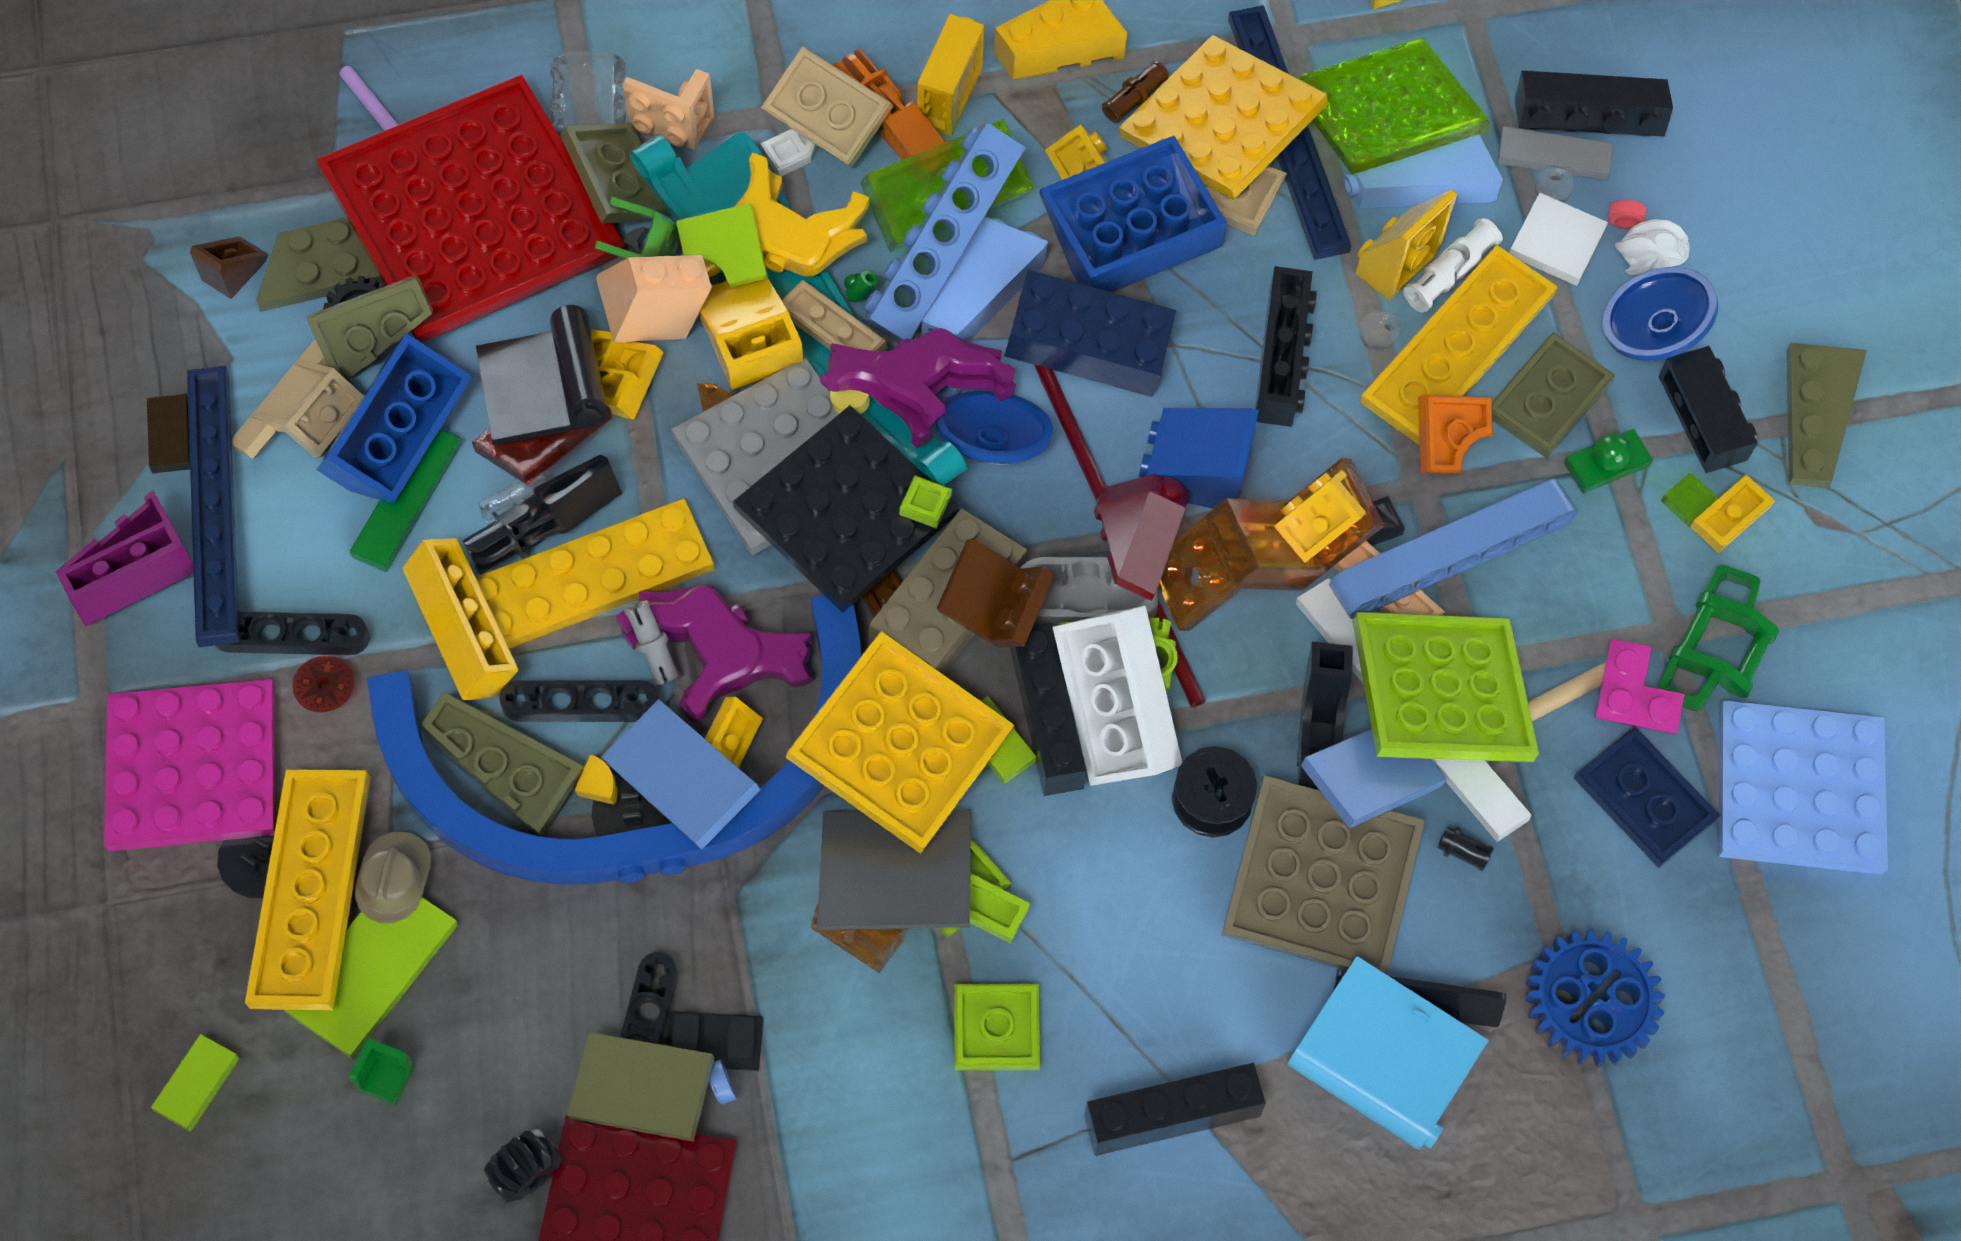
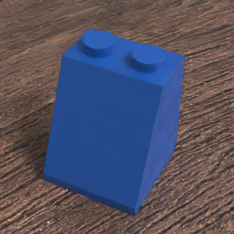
(1202, 451)

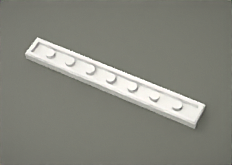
(1470, 779)

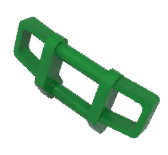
(1718, 671)

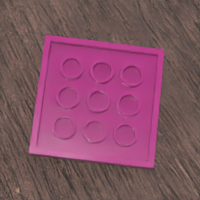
(190, 765)

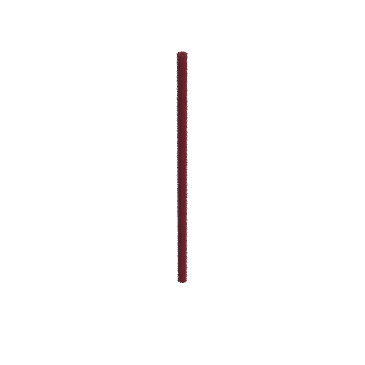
(1096, 483)

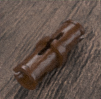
(1135, 91)

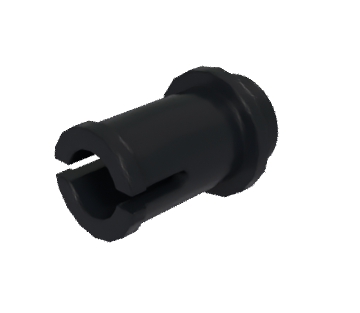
(1464, 848)

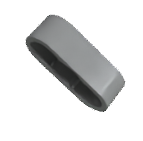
(1084, 590)

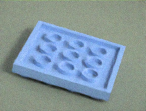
(1802, 787)

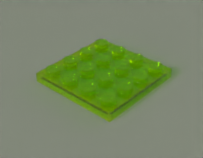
(1393, 106)

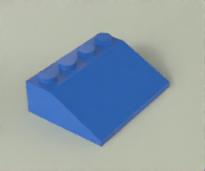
(1133, 216)

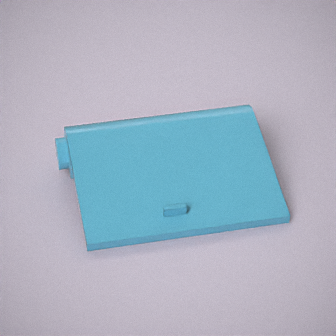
(1388, 1053)

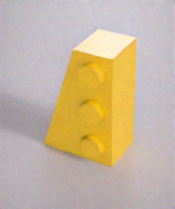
(1059, 36)

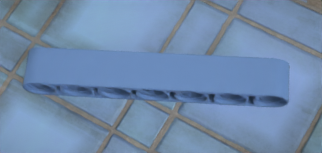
(1453, 548)

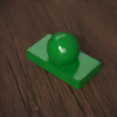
(1608, 460)

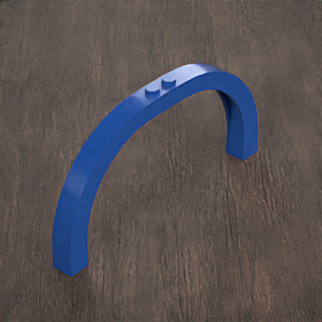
(603, 858)

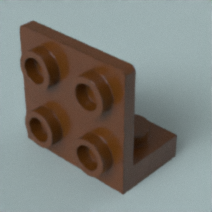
(994, 595)

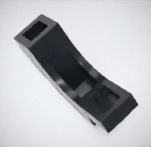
(1323, 701)

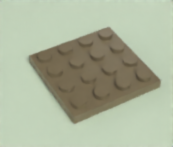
(1317, 884)

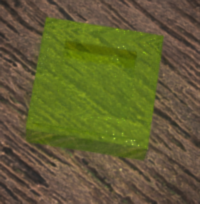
(1689, 499)

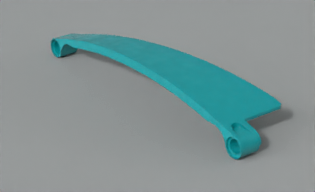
(718, 184)

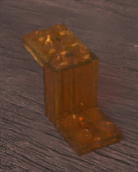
(1243, 550)

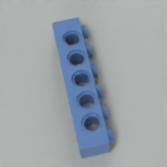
(1000, 156)

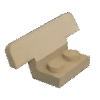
(307, 404)

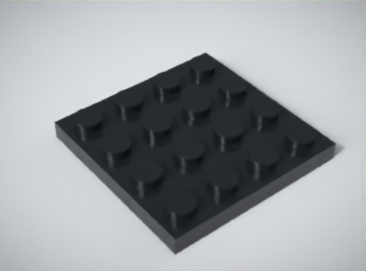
(838, 508)

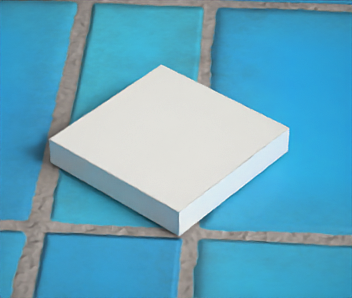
(1558, 239)

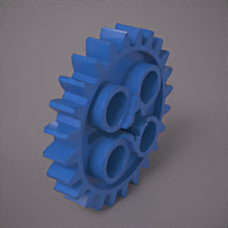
(1623, 1023)

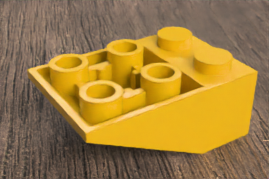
(750, 331)

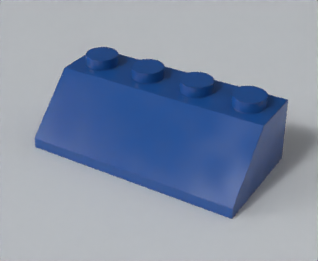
(395, 421)

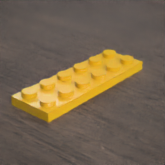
(1460, 339)
(595, 573)
(308, 890)

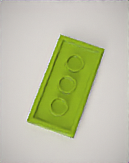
(375, 973)

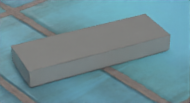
(1544, 150)

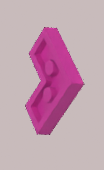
(1626, 699)

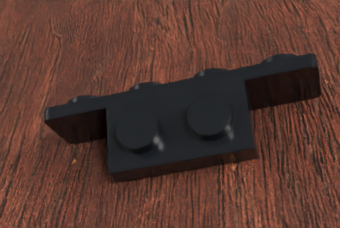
(1461, 1003)

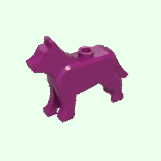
(914, 374)
(724, 646)

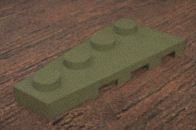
(1819, 405)

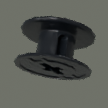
(1226, 773)

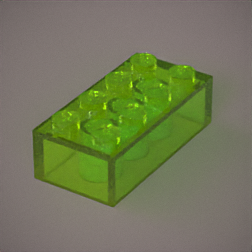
(903, 188)

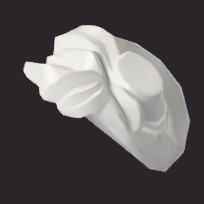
(1654, 246)

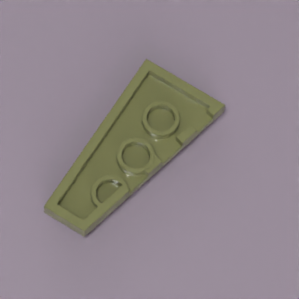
(510, 765)

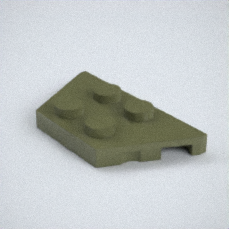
(311, 262)

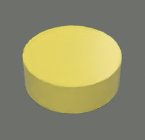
(857, 399)

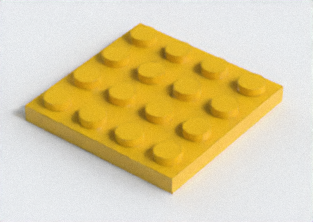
(1226, 114)
(900, 742)

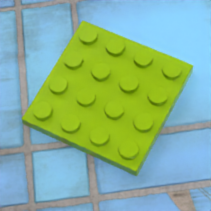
(1444, 687)

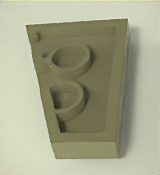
(366, 325)

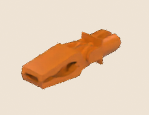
(907, 127)

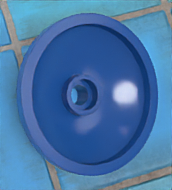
(1660, 313)
(994, 429)

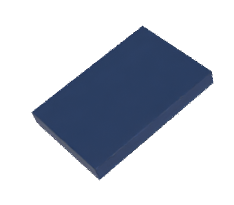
(1647, 797)

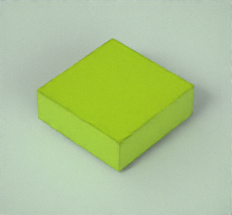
(925, 501)

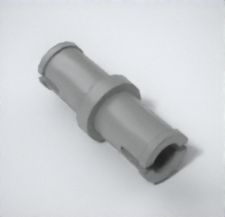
(652, 642)

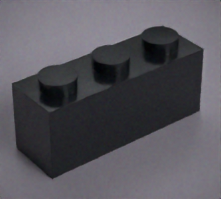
(1708, 409)

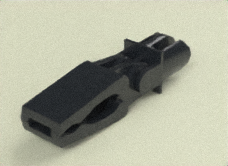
(551, 509)

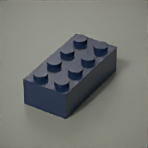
(1090, 333)

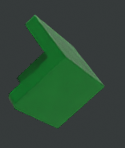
(381, 1071)

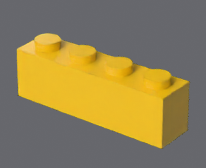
(459, 619)

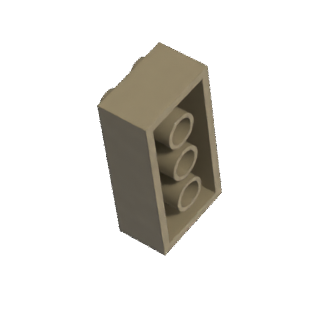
(912, 610)

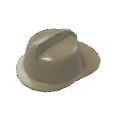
(392, 877)

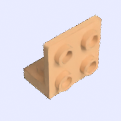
(677, 118)

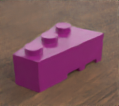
(126, 564)

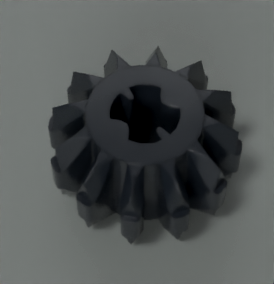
(522, 1165)

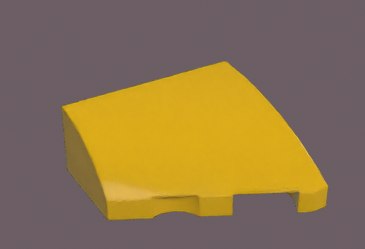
(625, 371)

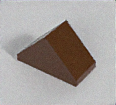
(227, 263)

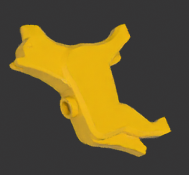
(789, 239)

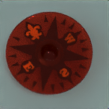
(323, 684)

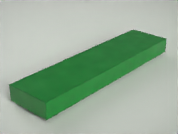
(393, 522)

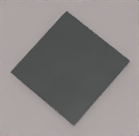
(885, 884)

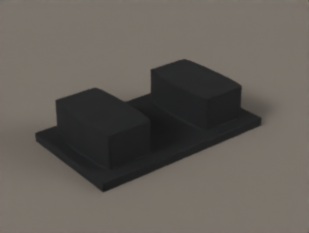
(725, 1036)

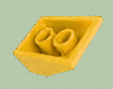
(1405, 245)

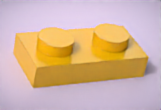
(1732, 513)
(733, 729)

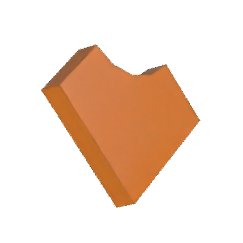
(1449, 428)

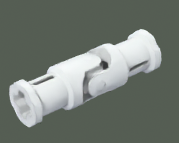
(1452, 265)

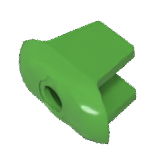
(662, 237)

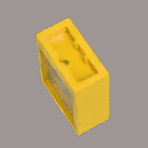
(951, 73)

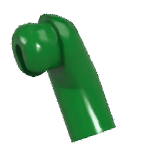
(860, 285)

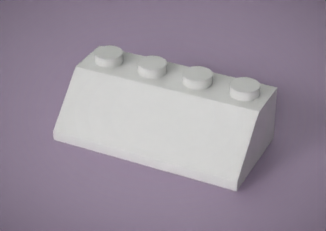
(1118, 696)

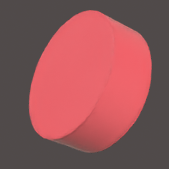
(1626, 213)

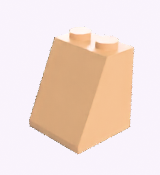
(653, 296)

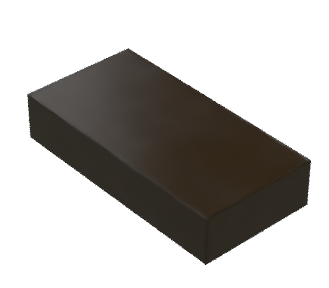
(168, 433)

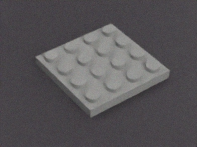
(752, 434)

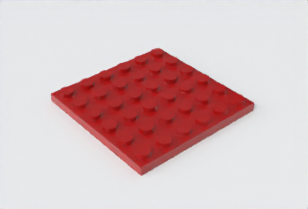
(470, 204)

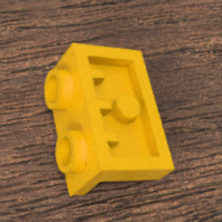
(1077, 152)
(1320, 517)

